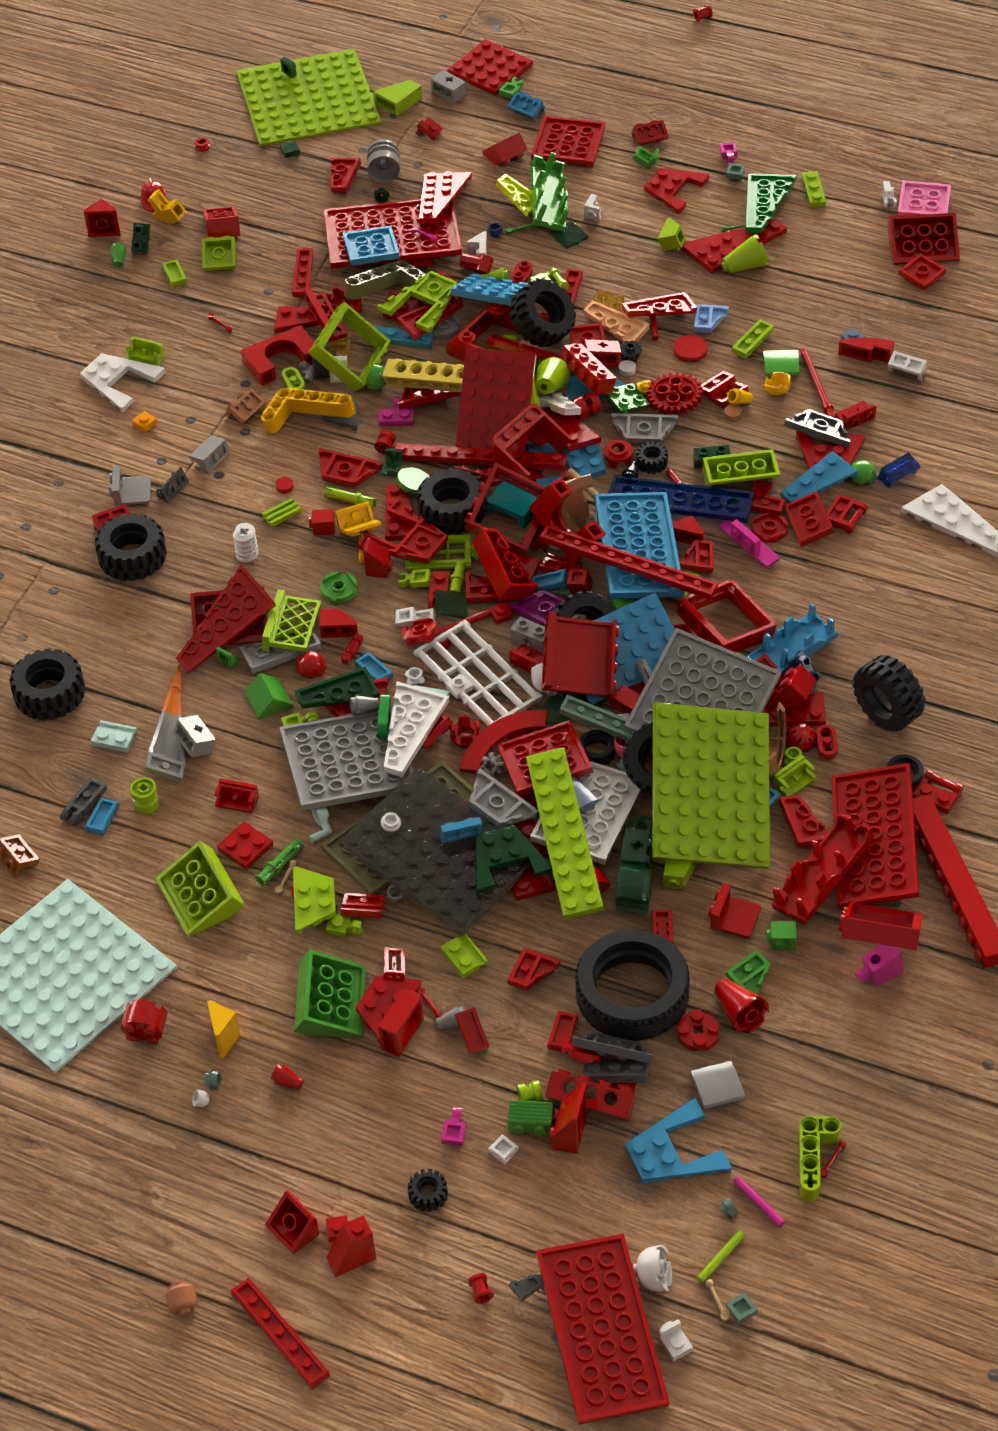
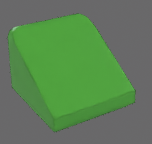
(227, 658)

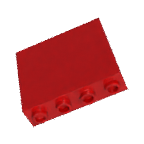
(579, 656)

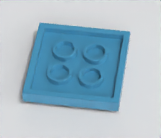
(371, 245)

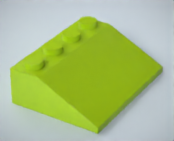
(199, 890)

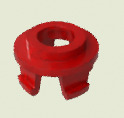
(613, 457)
(464, 725)

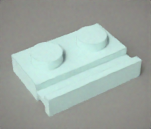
(114, 736)

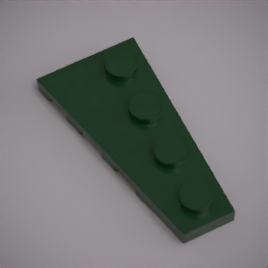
(338, 689)

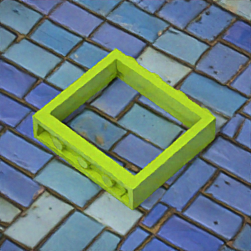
(363, 328)

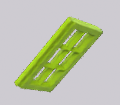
(448, 563)

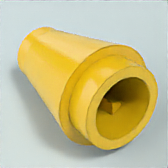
(738, 396)

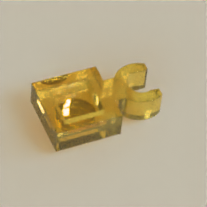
(608, 299)

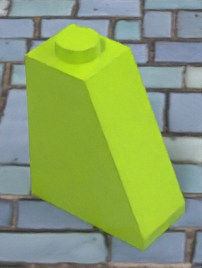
(398, 96)

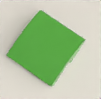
(781, 361)

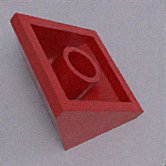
(101, 220)
(292, 1223)

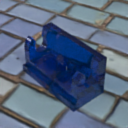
(898, 469)

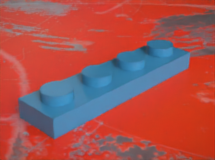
(402, 338)

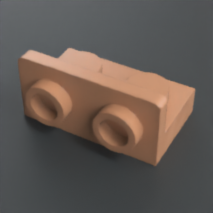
(246, 406)

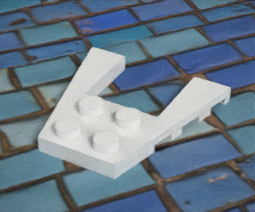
(108, 369)

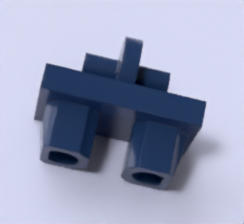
(805, 661)

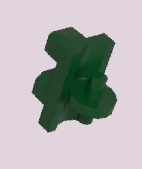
(140, 238)

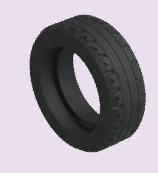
(632, 947)

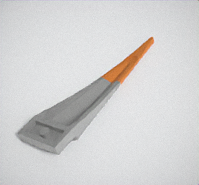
(165, 752)

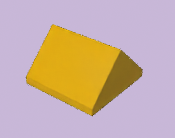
(224, 1026)

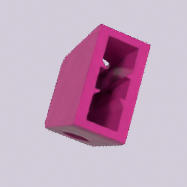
(881, 965)

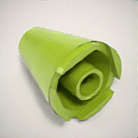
(746, 256)
(552, 375)

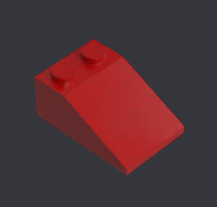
(221, 222)
(570, 1121)

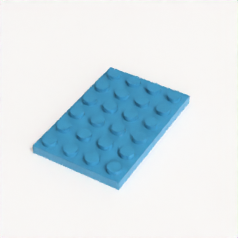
(642, 635)

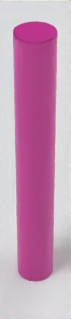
(758, 1201)

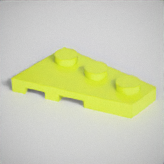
(517, 193)

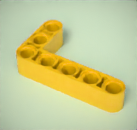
(305, 401)

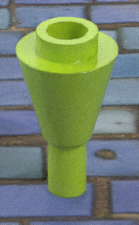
(500, 274)

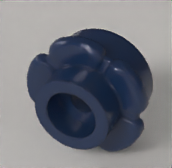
(495, 229)

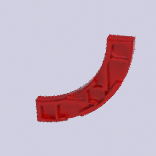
(497, 732)

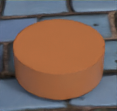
(733, 412)

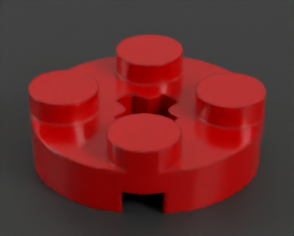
(421, 631)
(698, 1020)

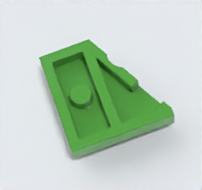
(749, 971)

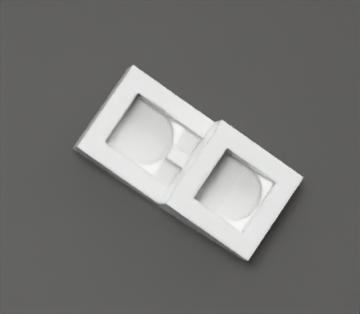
(408, 615)

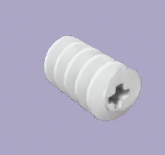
(245, 543)

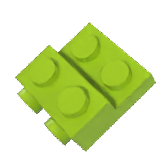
(218, 253)

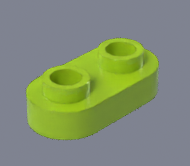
(292, 378)

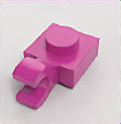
(728, 151)
(454, 1130)

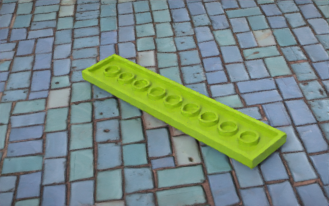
(564, 834)

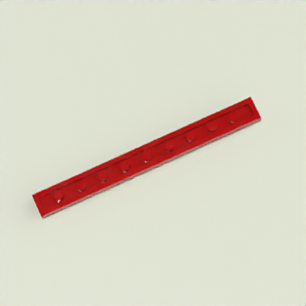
(476, 456)
(629, 562)

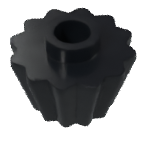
(630, 350)

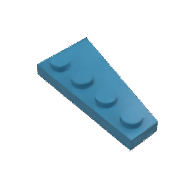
(822, 475)

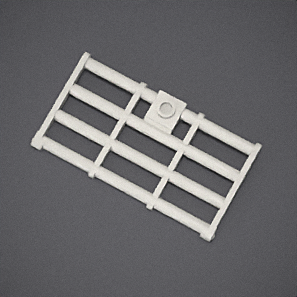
(466, 682)

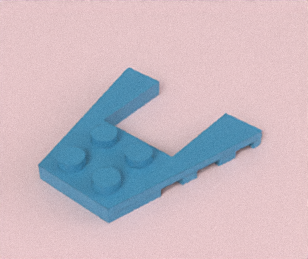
(583, 461)
(656, 1156)

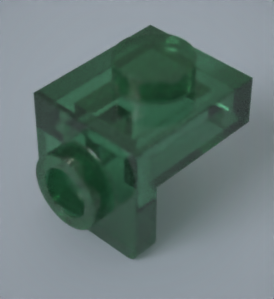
(393, 462)

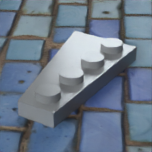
(260, 660)

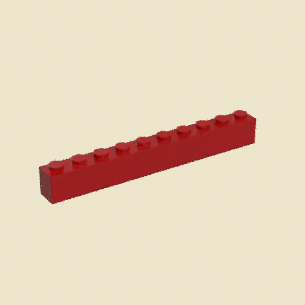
(956, 881)

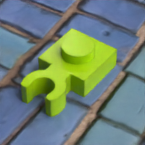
(416, 579)

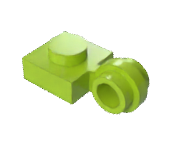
(296, 718)

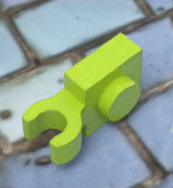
(342, 925)

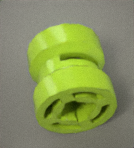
(531, 1092)

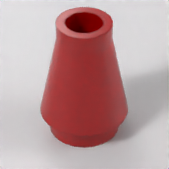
(286, 1077)

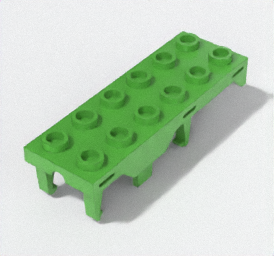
(548, 194)

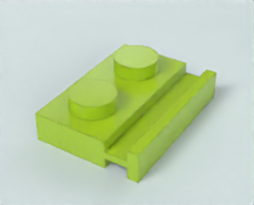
(464, 955)

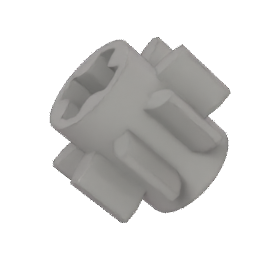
(494, 760)

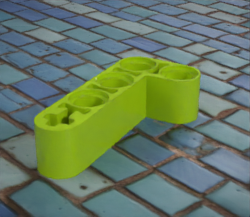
(811, 1158)

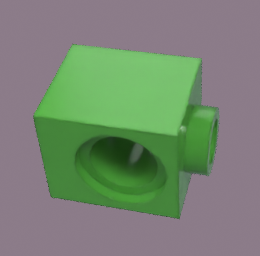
(782, 935)

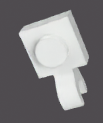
(888, 194)

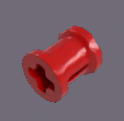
(702, 13)
(480, 1288)

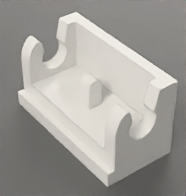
(907, 364)

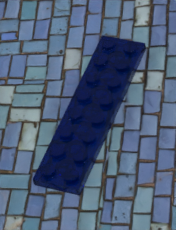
(691, 498)

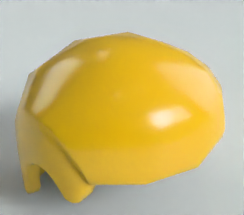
(778, 384)

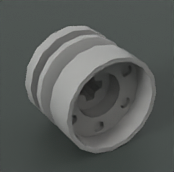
(383, 161)

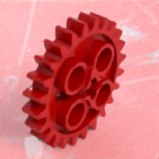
(675, 394)

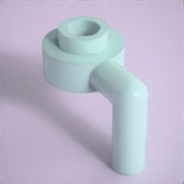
(320, 816)

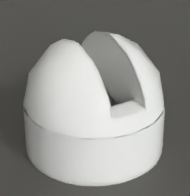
(200, 1098)

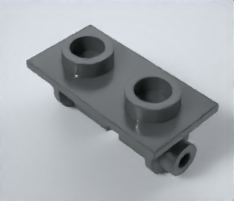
(172, 485)

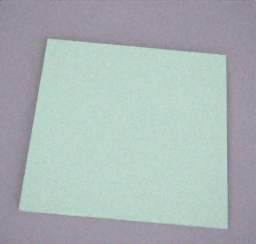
(71, 974)

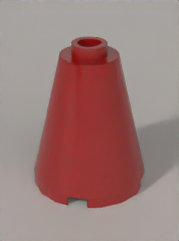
(741, 1005)

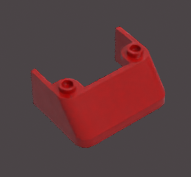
(477, 326)
(530, 426)

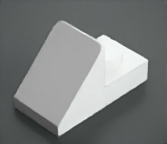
(478, 244)

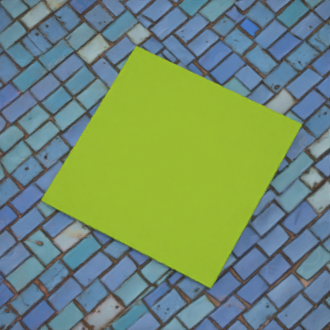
(320, 100)

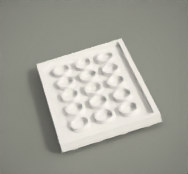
(608, 816)

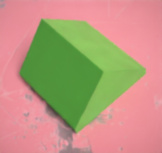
(267, 696)

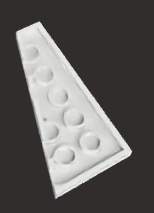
(954, 518)

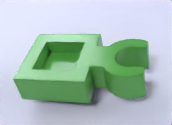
(509, 89)

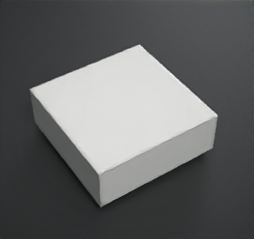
(503, 1149)

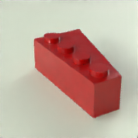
(502, 566)

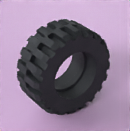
(528, 320)
(444, 486)
(130, 563)
(584, 604)
(888, 693)
(52, 701)
(634, 757)

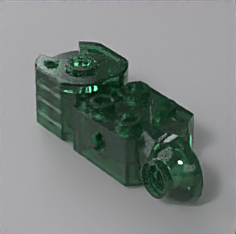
(634, 873)

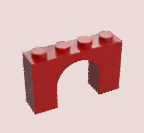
(292, 341)
(548, 512)

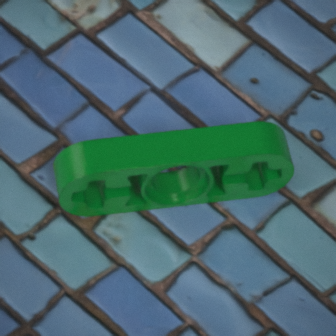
(384, 716)

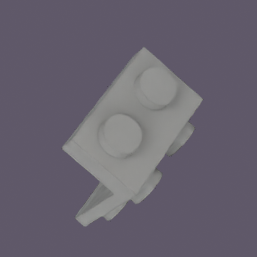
(129, 489)

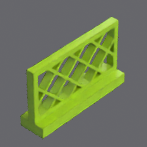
(277, 620)

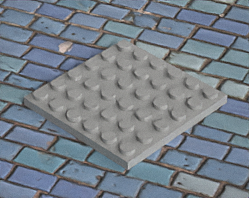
(704, 676)
(338, 760)

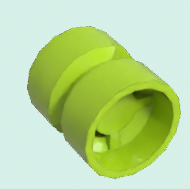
(144, 795)

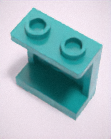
(512, 502)

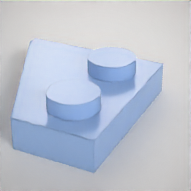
(709, 317)

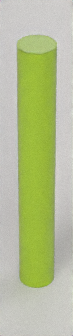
(720, 1257)

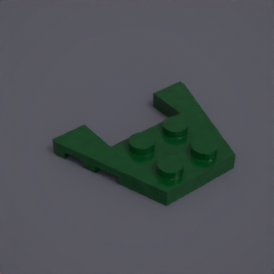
(504, 848)

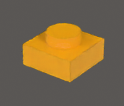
(144, 421)

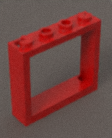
(516, 480)
(688, 612)
(881, 925)

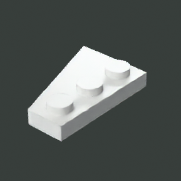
(559, 404)

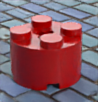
(143, 1021)

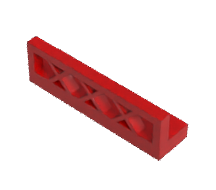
(319, 314)

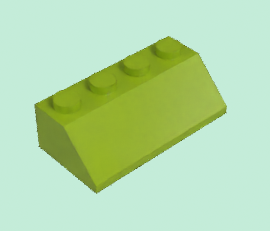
(740, 467)

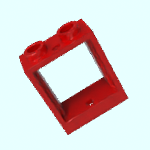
(401, 1022)

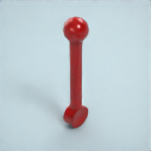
(211, 317)
(421, 991)
(824, 1171)

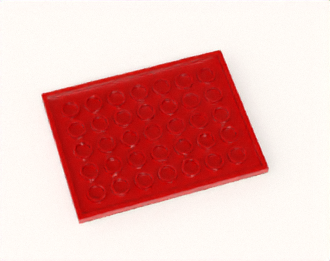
(401, 217)

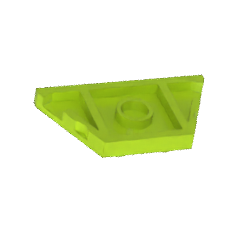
(312, 898)

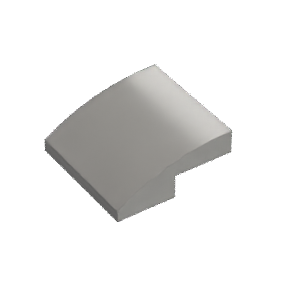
(717, 1084)

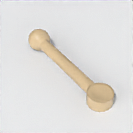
(279, 889)
(724, 1316)

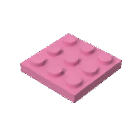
(923, 198)

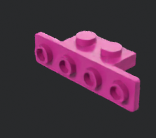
(749, 542)

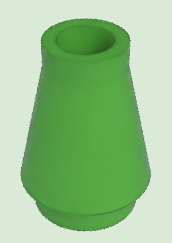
(118, 254)

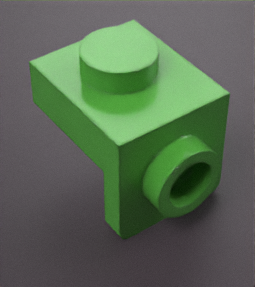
(645, 157)

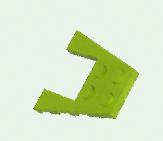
(429, 288)

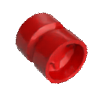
(589, 404)

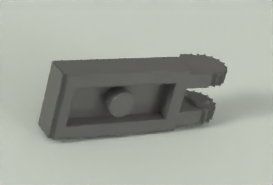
(83, 801)

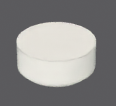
(627, 368)

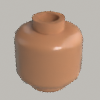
(181, 1298)

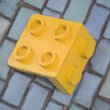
(356, 519)

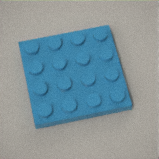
(487, 289)

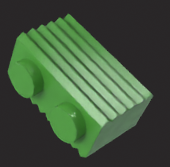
(530, 1117)

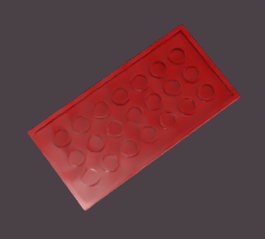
(889, 863)
(601, 1329)

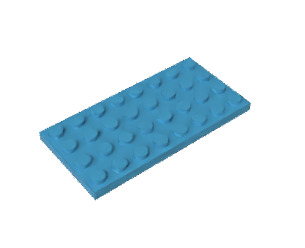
(641, 527)

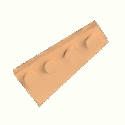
(616, 322)

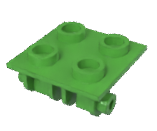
(626, 398)

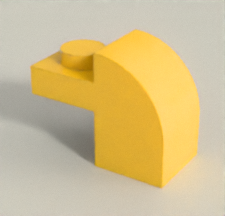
(164, 210)

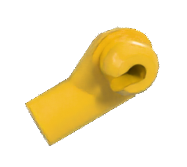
(643, 386)

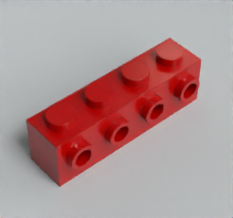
(588, 369)

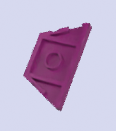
(536, 606)

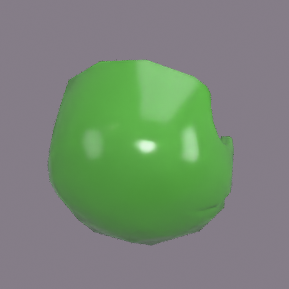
(375, 378)
(866, 472)

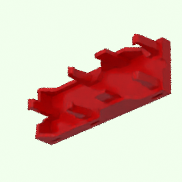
(824, 868)

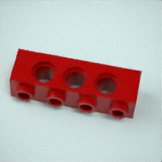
(625, 1098)

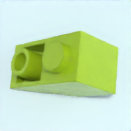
(671, 235)

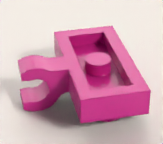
(396, 416)

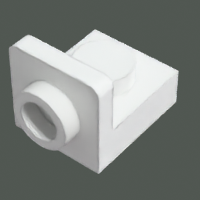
(592, 209)
(674, 1340)

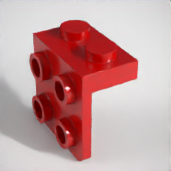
(733, 914)

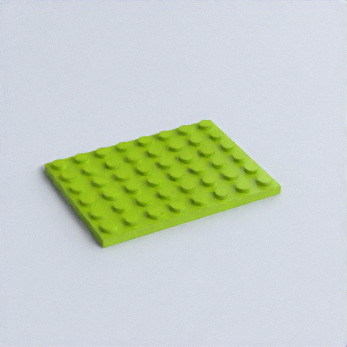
(710, 786)

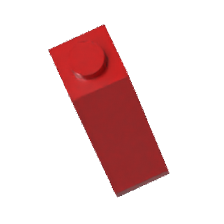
(352, 1247)

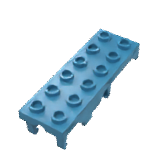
(803, 635)

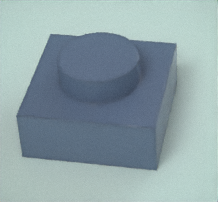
(852, 333)

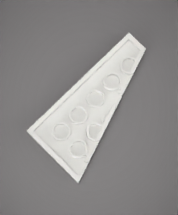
(411, 722)

